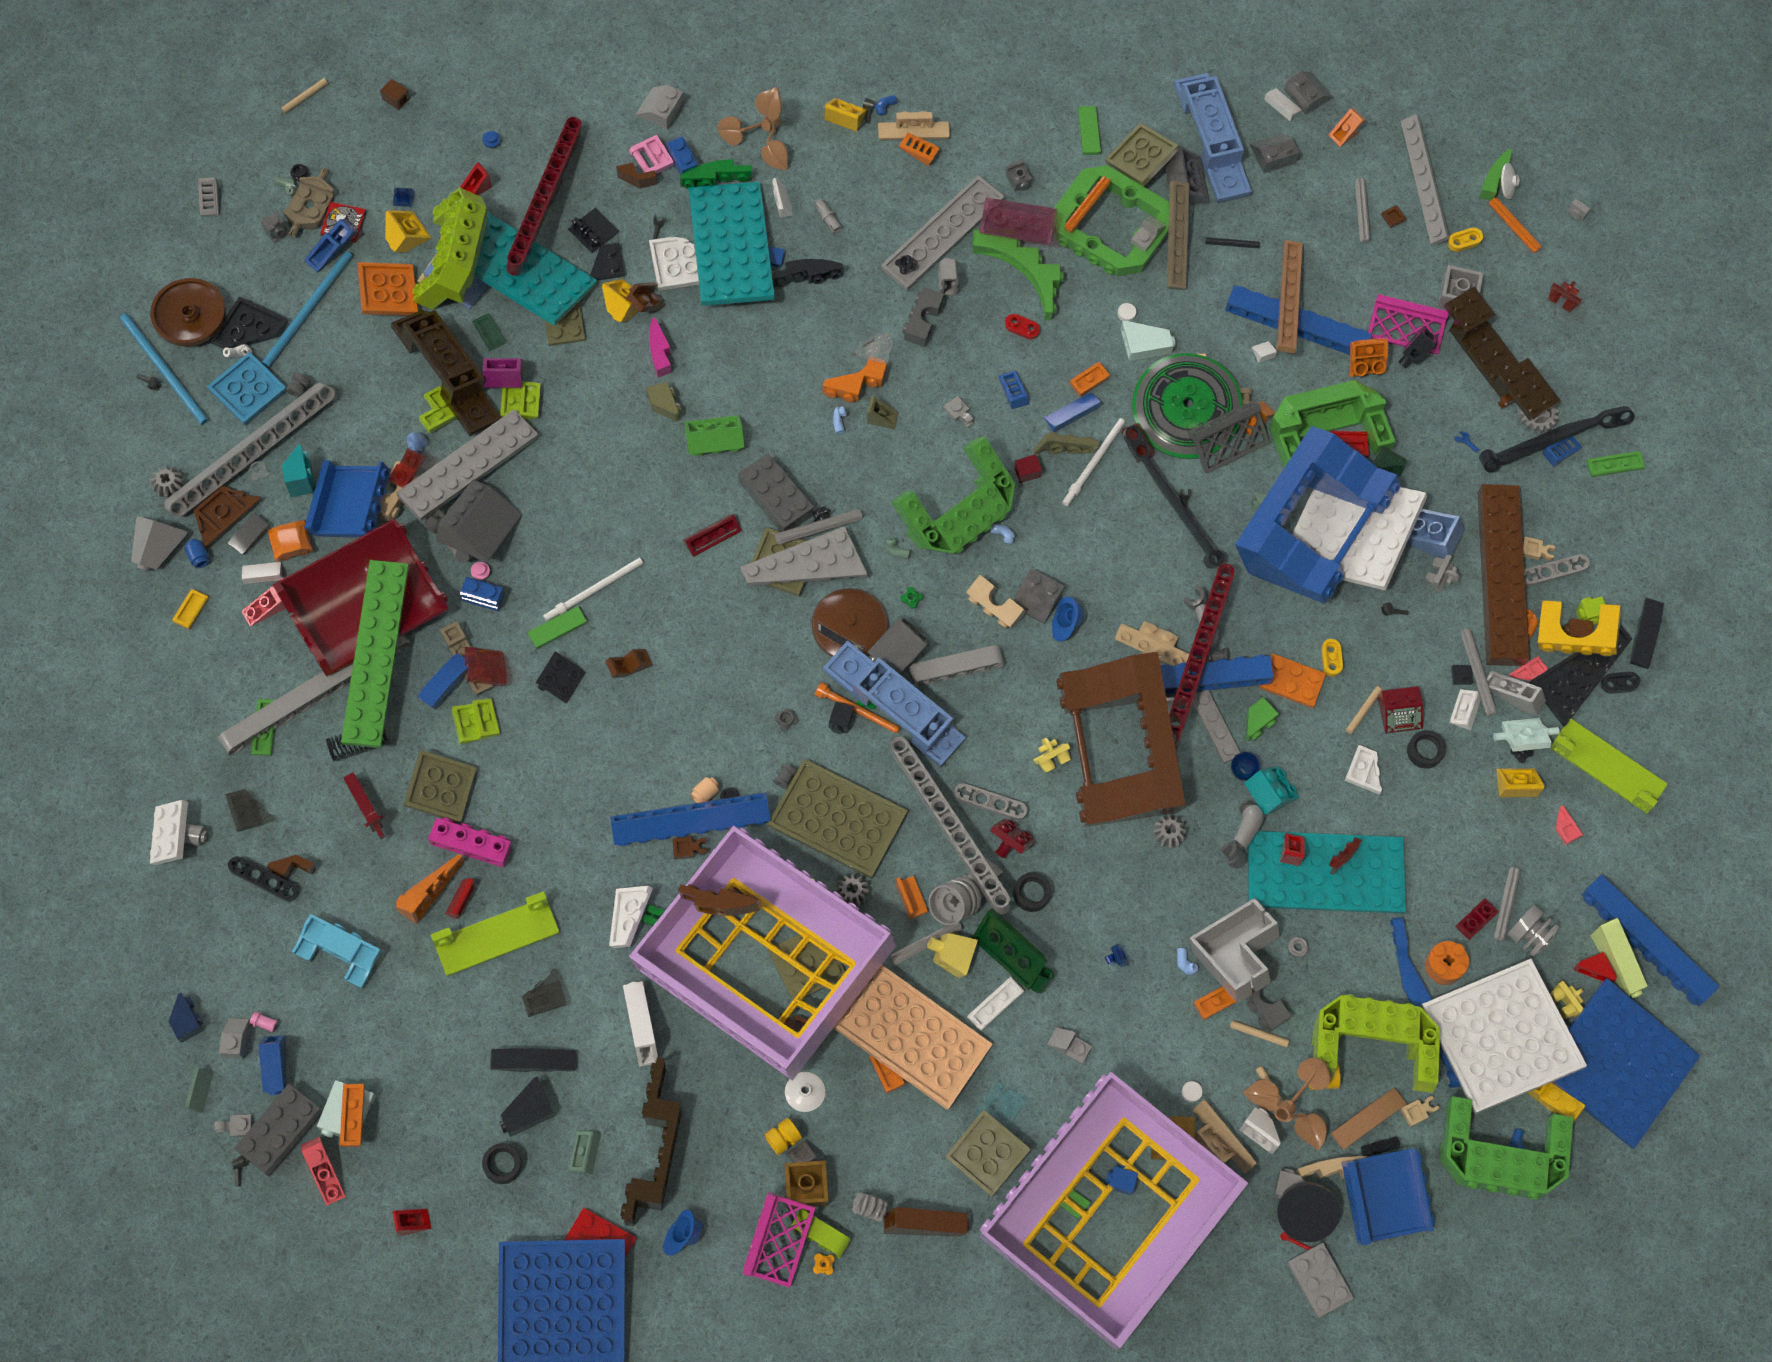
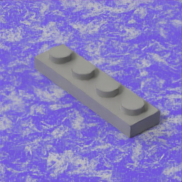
(1215, 726)

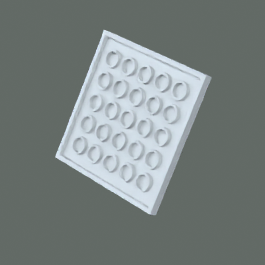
(1379, 544)
(1504, 1036)

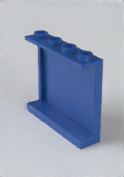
(347, 500)
(1387, 1195)

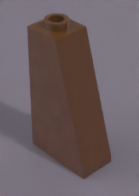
(925, 1222)

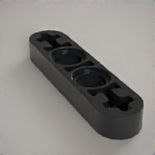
(264, 876)

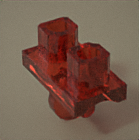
(1571, 299)

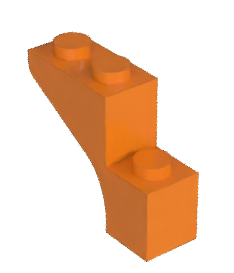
(850, 385)

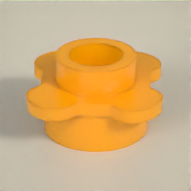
(828, 1260)

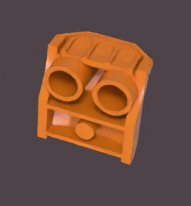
(1368, 357)
(289, 540)

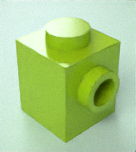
(1590, 609)

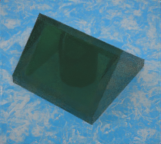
(1390, 461)

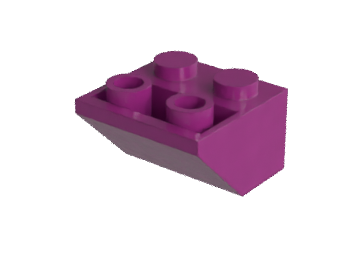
(503, 372)

